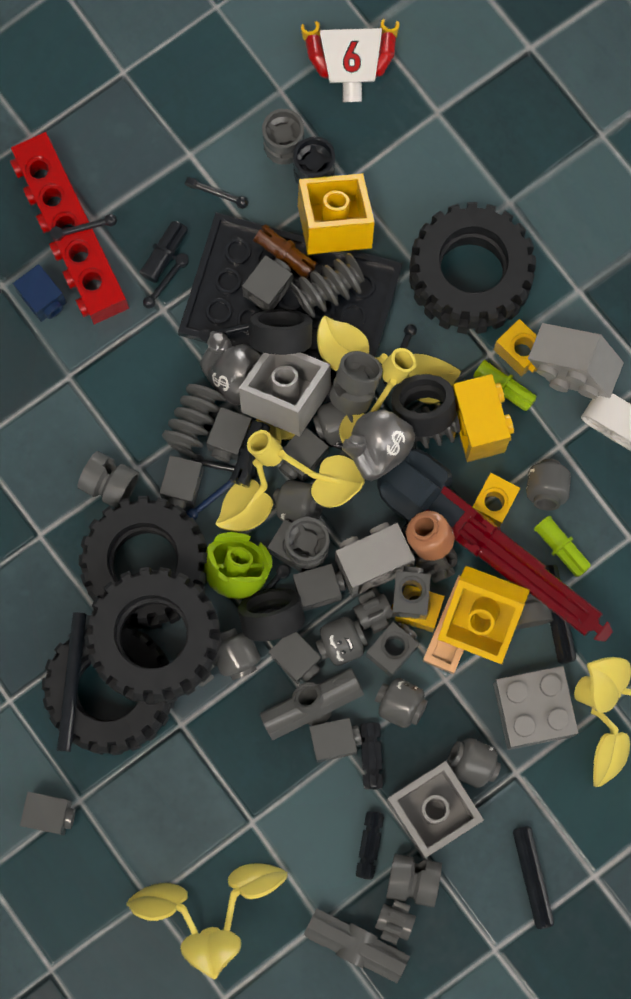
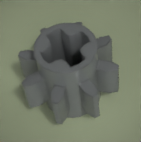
(440, 568)
(373, 611)
(395, 921)

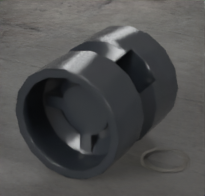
(313, 159)

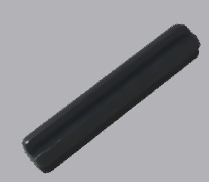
(561, 631)
(533, 877)

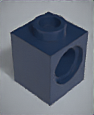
(40, 293)

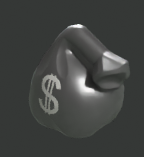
(227, 365)
(379, 443)

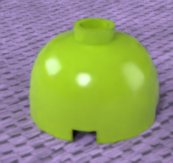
(236, 565)

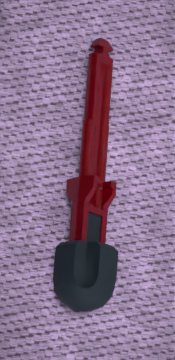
(423, 485)

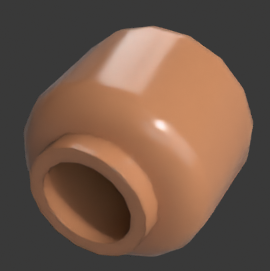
(430, 535)

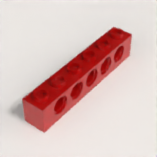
(38, 155)

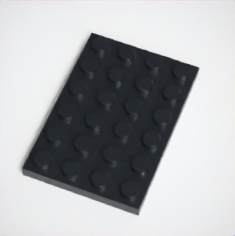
(231, 258)

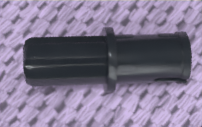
(164, 251)
(244, 467)

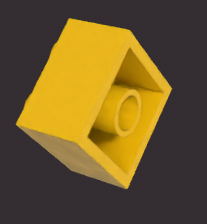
(335, 213)
(481, 418)
(483, 614)

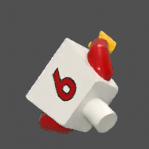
(351, 55)

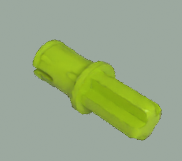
(512, 390)
(562, 546)

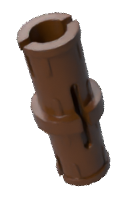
(285, 251)

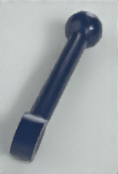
(193, 512)

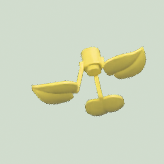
(340, 338)
(250, 507)
(601, 692)
(212, 947)

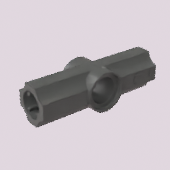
(311, 704)
(356, 945)

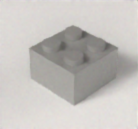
(575, 361)
(285, 390)
(373, 559)
(535, 708)
(434, 809)

